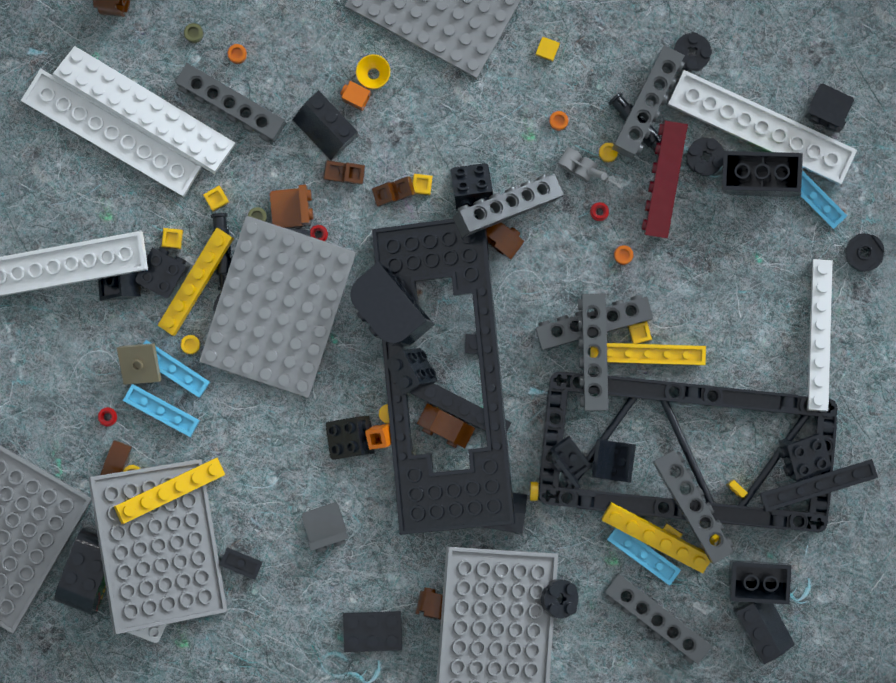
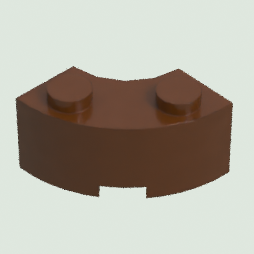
(504, 240)
(441, 423)

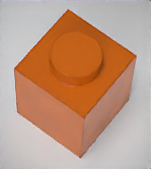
(355, 95)
(378, 436)

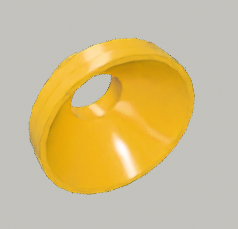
(373, 62)

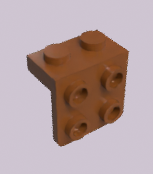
(291, 207)

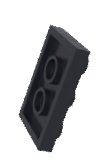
(372, 631)

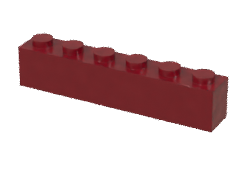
(665, 179)

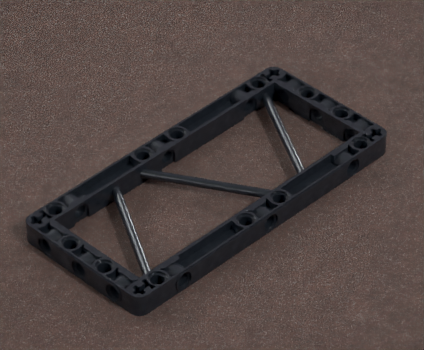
(696, 394)

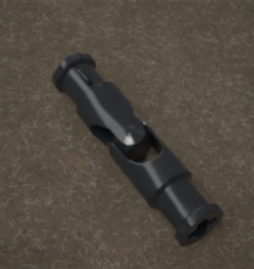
(624, 111)
(219, 221)

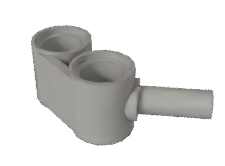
(582, 168)

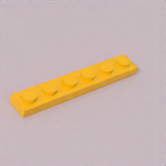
(195, 281)
(654, 354)
(169, 490)
(656, 537)

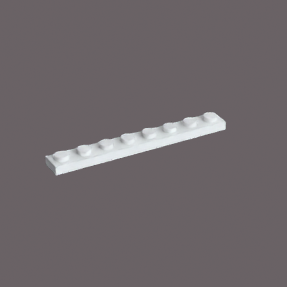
(820, 335)

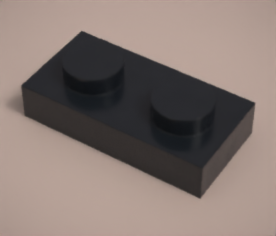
(241, 563)

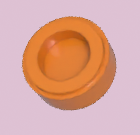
(237, 54)
(558, 120)
(623, 255)

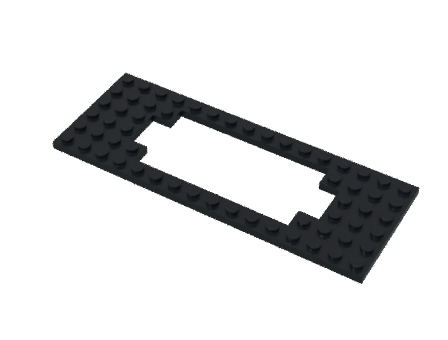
(457, 497)

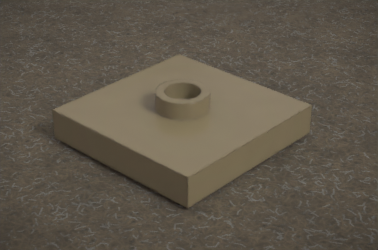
(139, 363)

